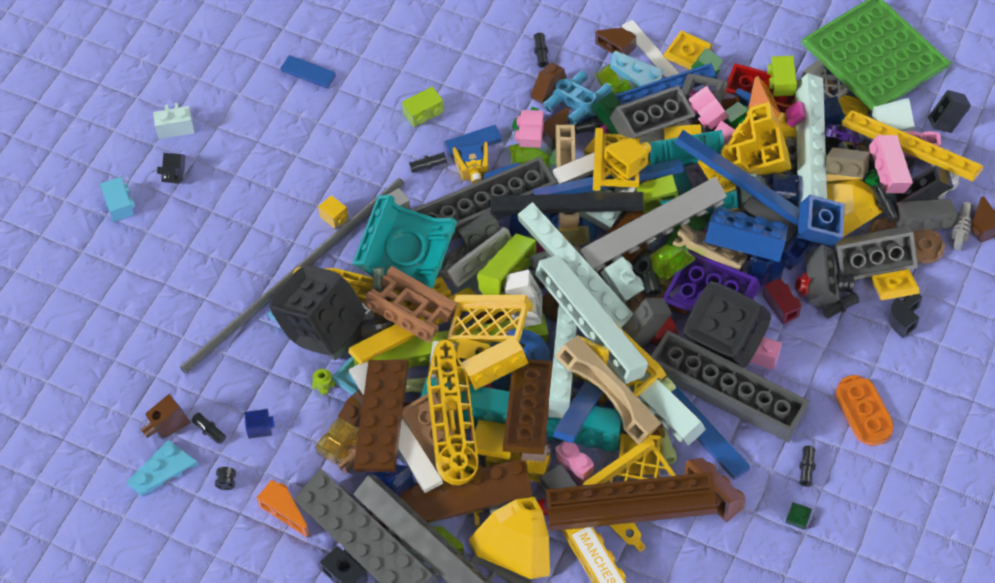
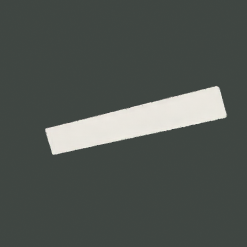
(650, 49)

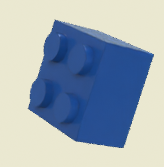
(821, 220)

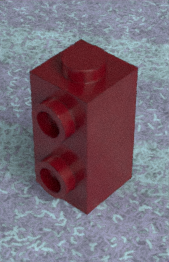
(781, 300)

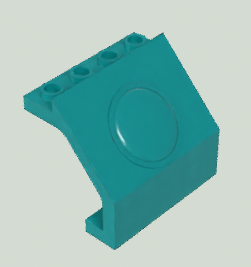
(667, 150)
(405, 241)

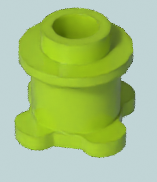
(322, 381)

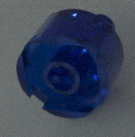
(785, 186)

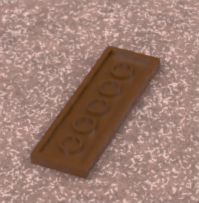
(528, 408)
(381, 416)

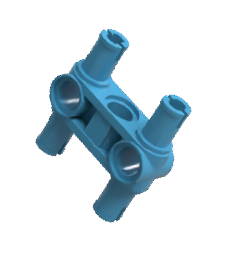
(576, 96)

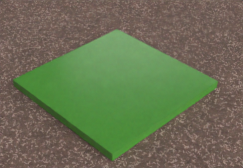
(875, 53)

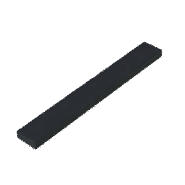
(569, 202)

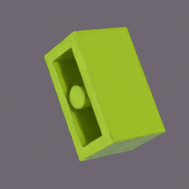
(782, 75)
(423, 106)
(656, 191)

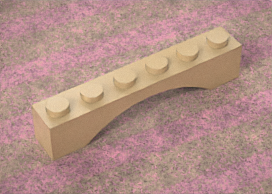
(565, 154)
(635, 416)

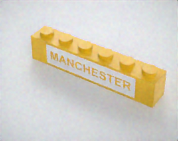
(593, 555)

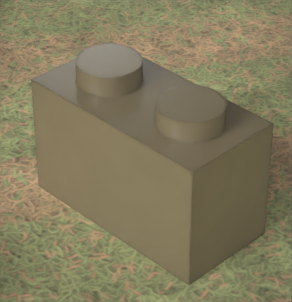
(847, 162)

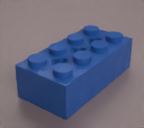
(746, 234)

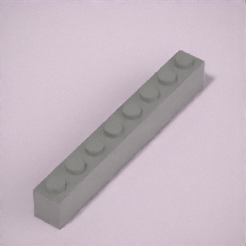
(654, 223)

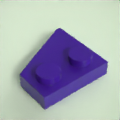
(846, 135)

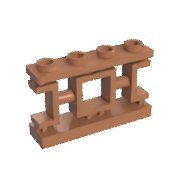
(417, 294)

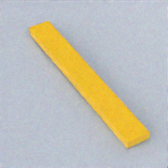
(915, 146)
(390, 337)

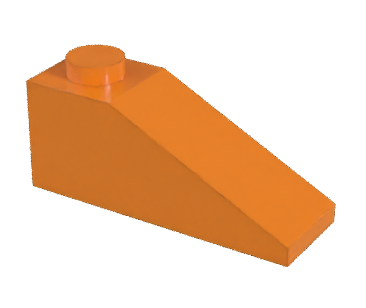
(762, 94)
(279, 503)

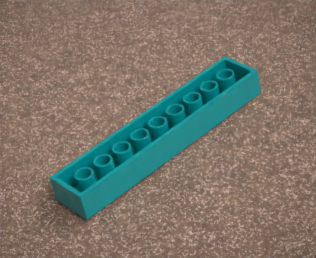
(488, 404)

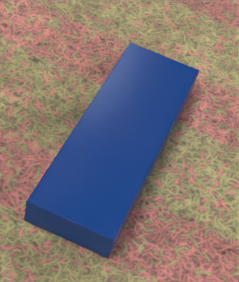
(308, 71)
(489, 134)

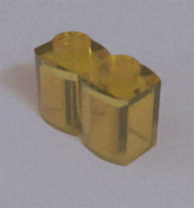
(576, 235)
(337, 441)

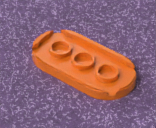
(864, 410)

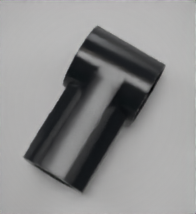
(649, 277)

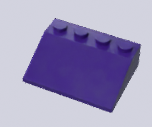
(693, 279)

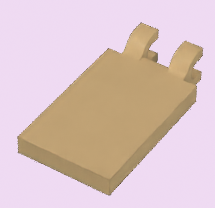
(695, 241)

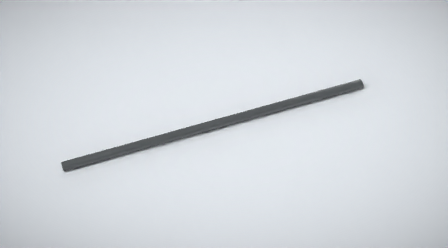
(270, 294)

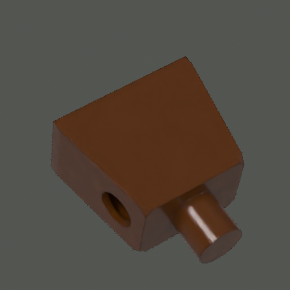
(165, 418)

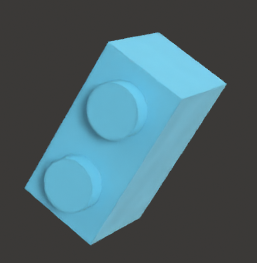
(117, 199)

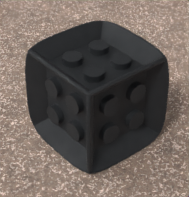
(317, 309)
(727, 323)

